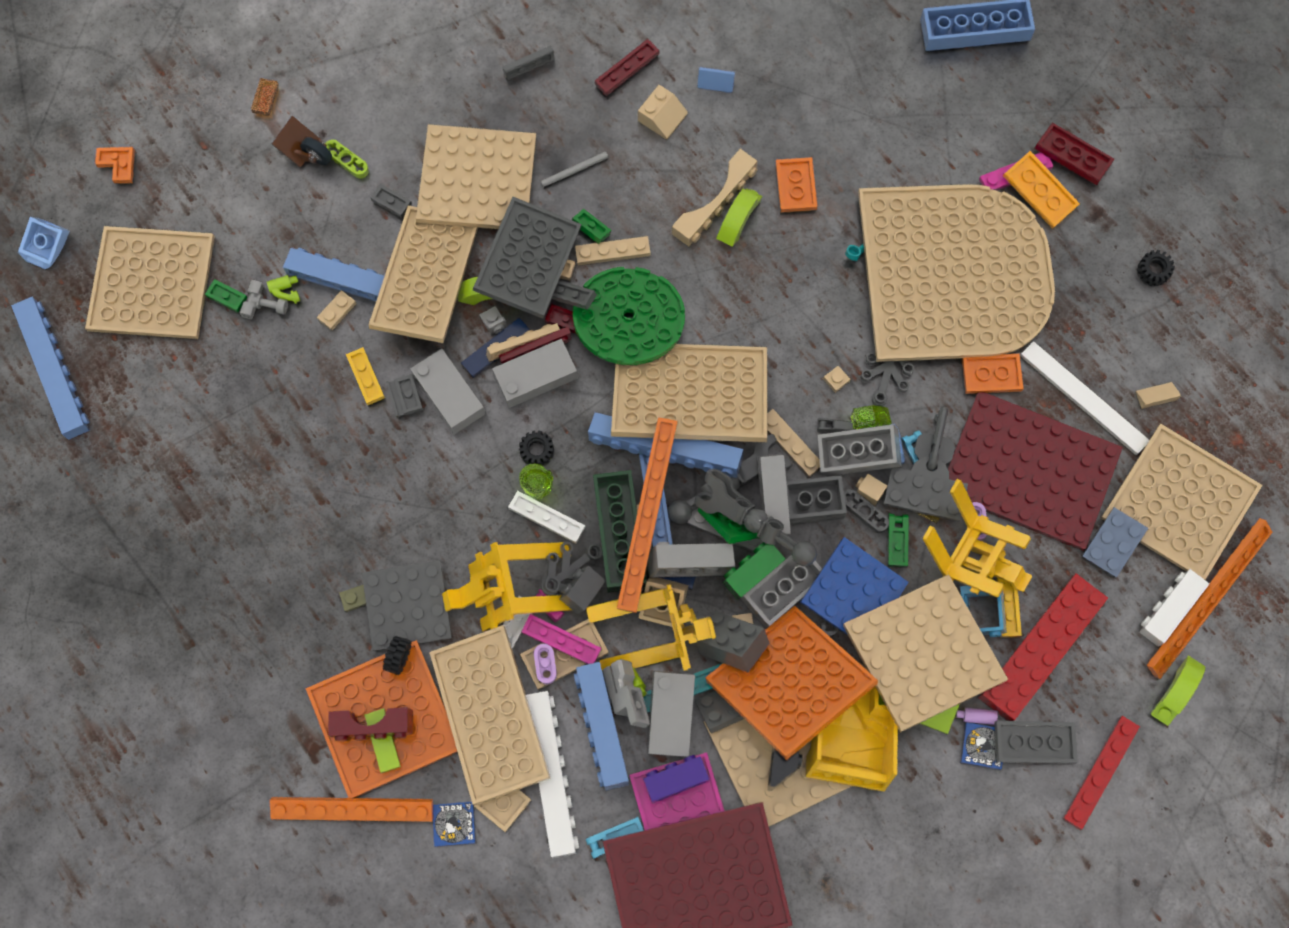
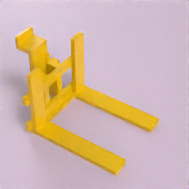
(992, 562)
(493, 566)
(700, 629)

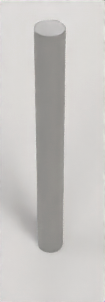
(574, 169)

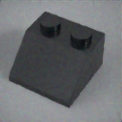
(781, 768)

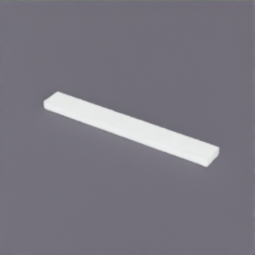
(1084, 398)

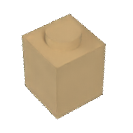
(871, 489)

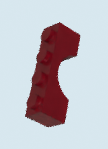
(395, 722)

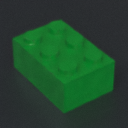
(752, 570)

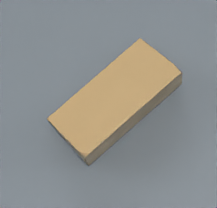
(1157, 395)

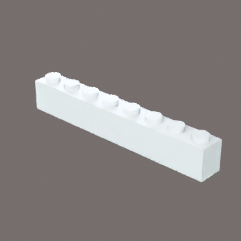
(552, 791)

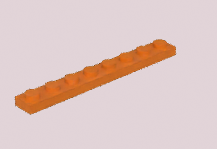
(351, 809)

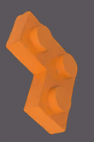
(120, 159)

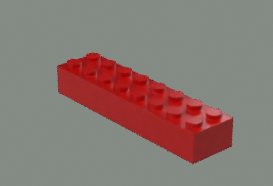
(1044, 647)

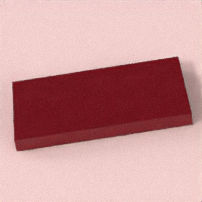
(1074, 153)

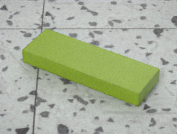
(385, 748)

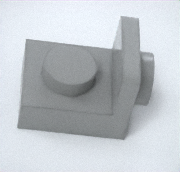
(493, 320)

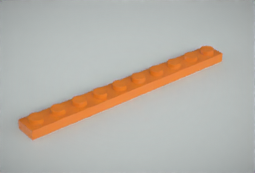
(647, 515)
(1209, 598)

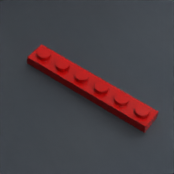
(1101, 773)

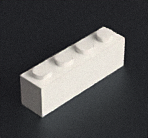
(1174, 607)

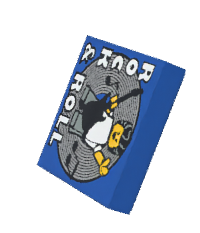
(979, 746)
(453, 824)

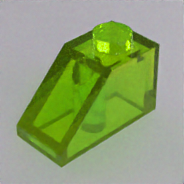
(870, 416)

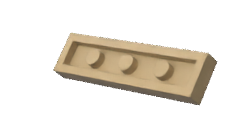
(612, 250)
(497, 348)
(792, 444)

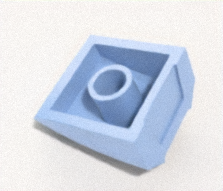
(42, 242)

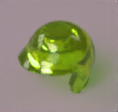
(536, 481)

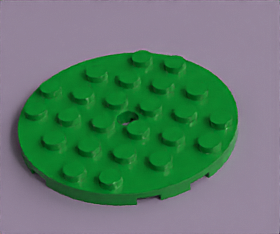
(623, 340)

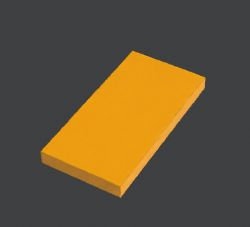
(1041, 189)

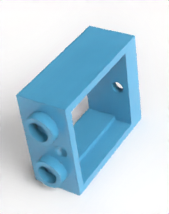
(991, 631)

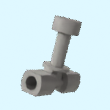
(256, 301)

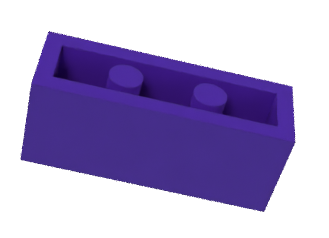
(675, 778)

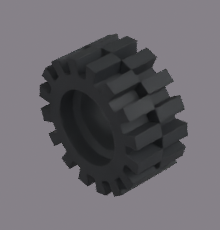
(1163, 261)
(536, 438)
(397, 655)

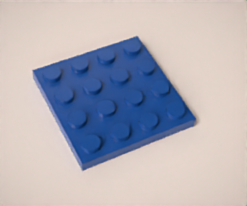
(851, 585)

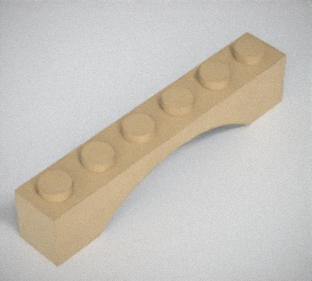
(692, 223)

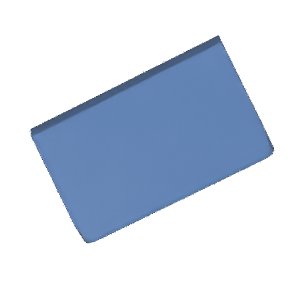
(715, 79)

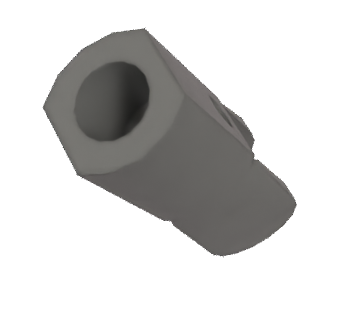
(837, 425)

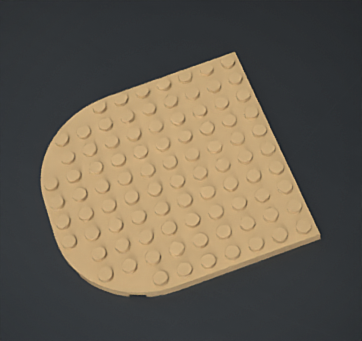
(953, 271)

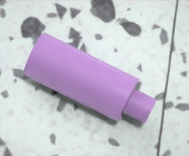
(979, 716)

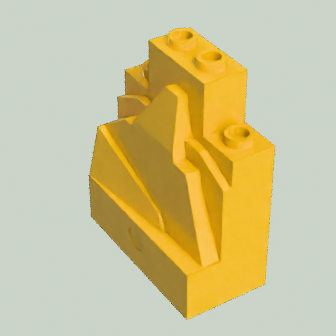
(857, 747)

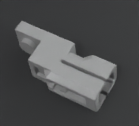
(623, 695)

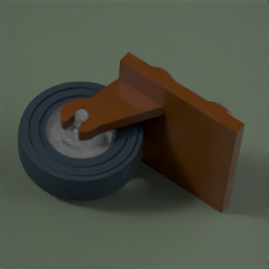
(301, 144)

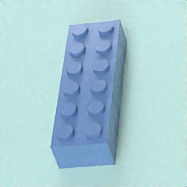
(977, 24)
(602, 725)

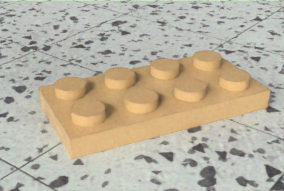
(564, 663)

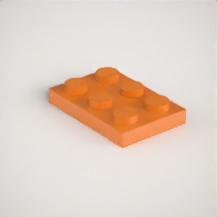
(796, 184)
(992, 374)

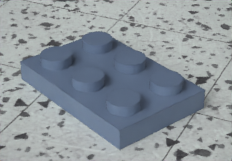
(1115, 542)

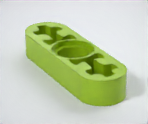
(349, 166)

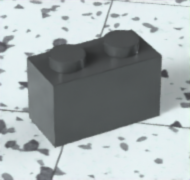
(582, 589)

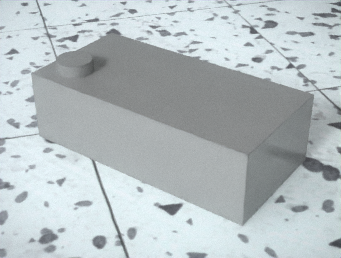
(535, 373)
(448, 391)
(859, 450)
(774, 488)
(690, 560)
(780, 590)
(670, 713)

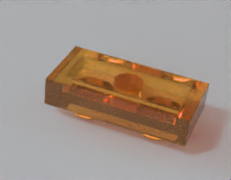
(264, 96)

